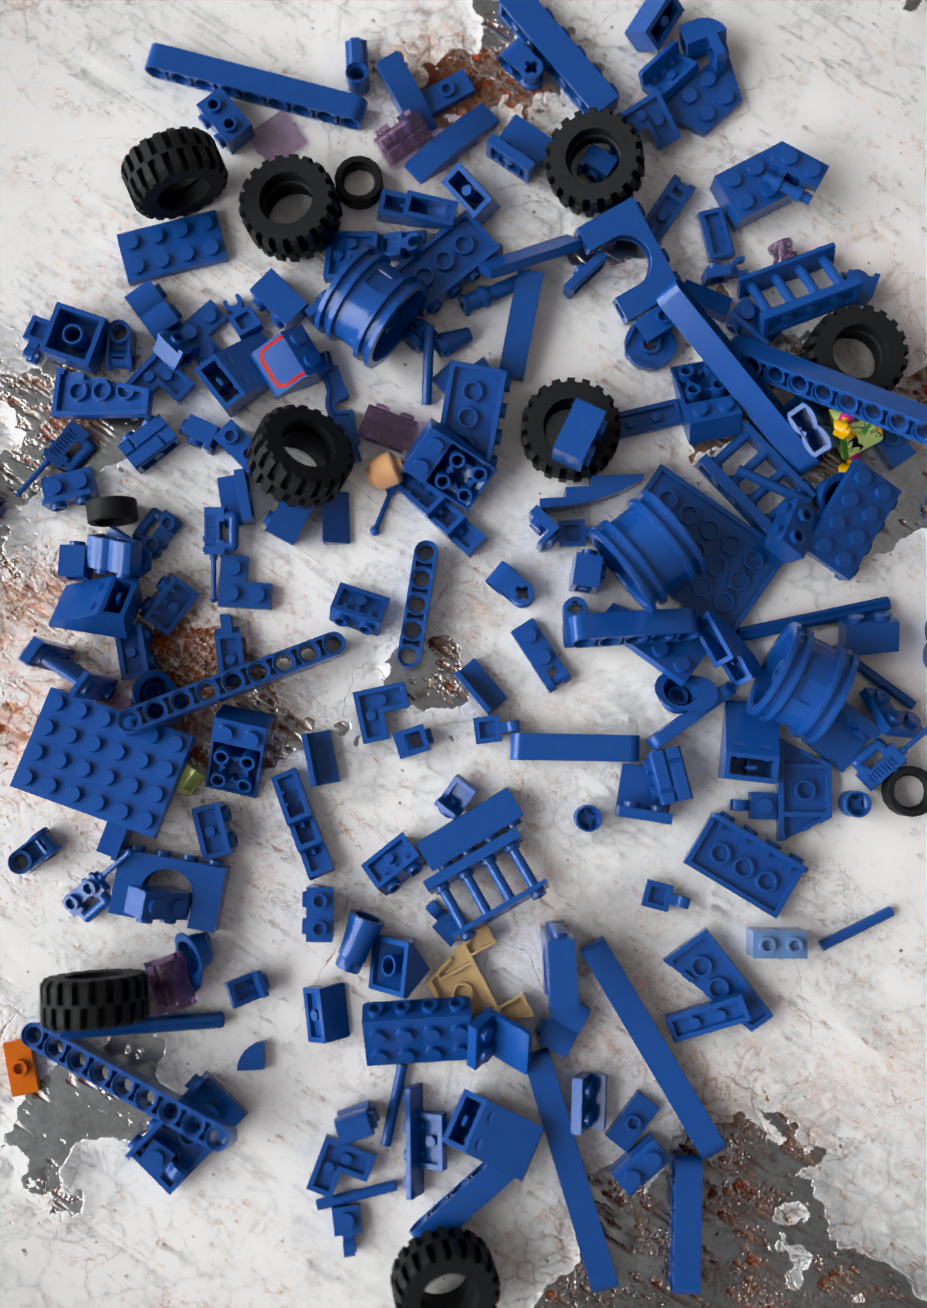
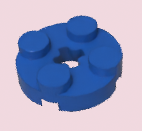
(645, 359)

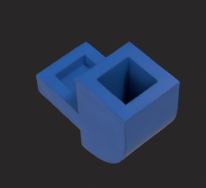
(704, 38)

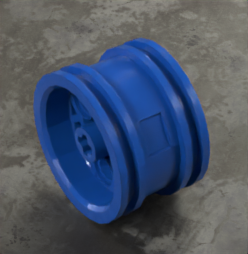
(370, 306)
(648, 551)
(803, 683)

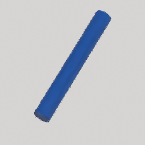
(428, 356)
(770, 484)
(884, 684)
(856, 928)
(393, 1106)
(356, 1195)

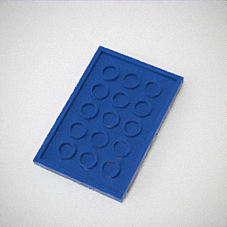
(731, 548)
(96, 768)

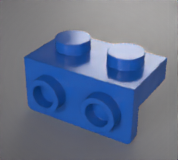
(667, 71)
(135, 652)
(214, 830)
(319, 913)

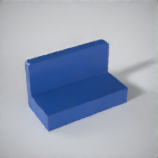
(237, 496)
(480, 686)
(320, 758)
(113, 840)
(326, 1013)

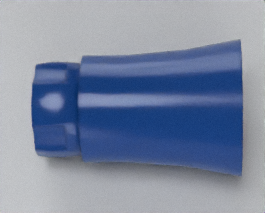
(358, 940)

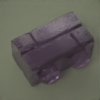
(403, 137)
(388, 428)
(170, 982)

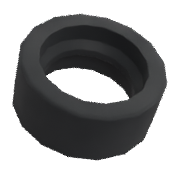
(353, 164)
(112, 511)
(888, 791)

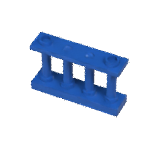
(802, 309)
(729, 485)
(59, 658)
(487, 858)

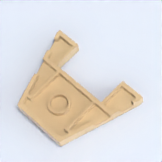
(462, 977)

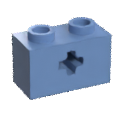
(776, 942)

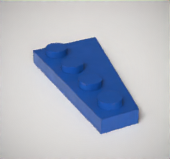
(713, 972)

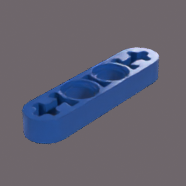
(686, 719)

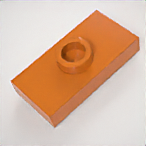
(21, 1068)

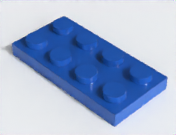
(172, 247)

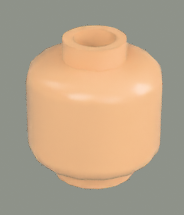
(385, 471)

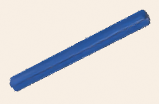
(813, 618)
(156, 1025)

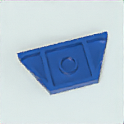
(705, 100)
(801, 791)

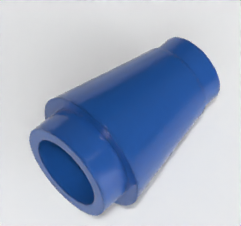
(452, 341)

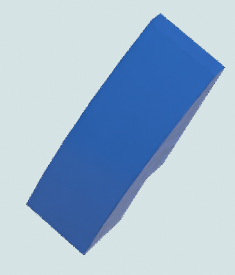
(403, 87)
(416, 209)
(727, 649)

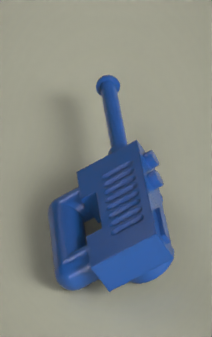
(56, 452)
(167, 528)
(213, 537)
(889, 763)
(92, 886)

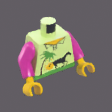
(854, 436)

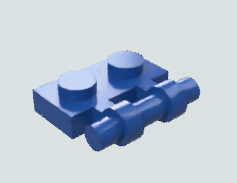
(797, 167)

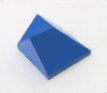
(396, 966)

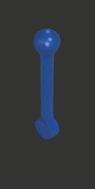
(375, 529)

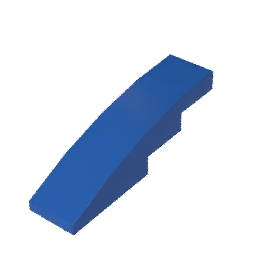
(451, 143)
(521, 323)
(599, 489)
(442, 515)
(302, 824)

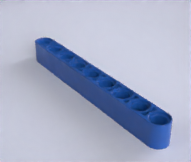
(256, 86)
(735, 374)
(836, 390)
(223, 693)
(653, 1048)
(141, 1085)
(571, 1172)

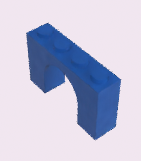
(627, 223)
(206, 880)
(559, 966)

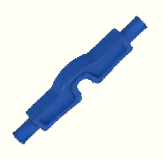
(338, 394)

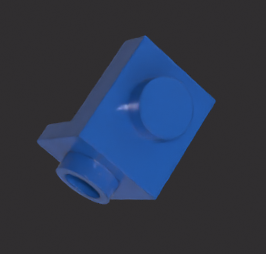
(456, 797)
(247, 988)

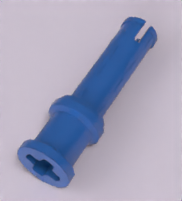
(486, 295)

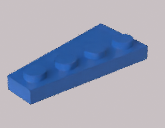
(97, 398)
(673, 659)

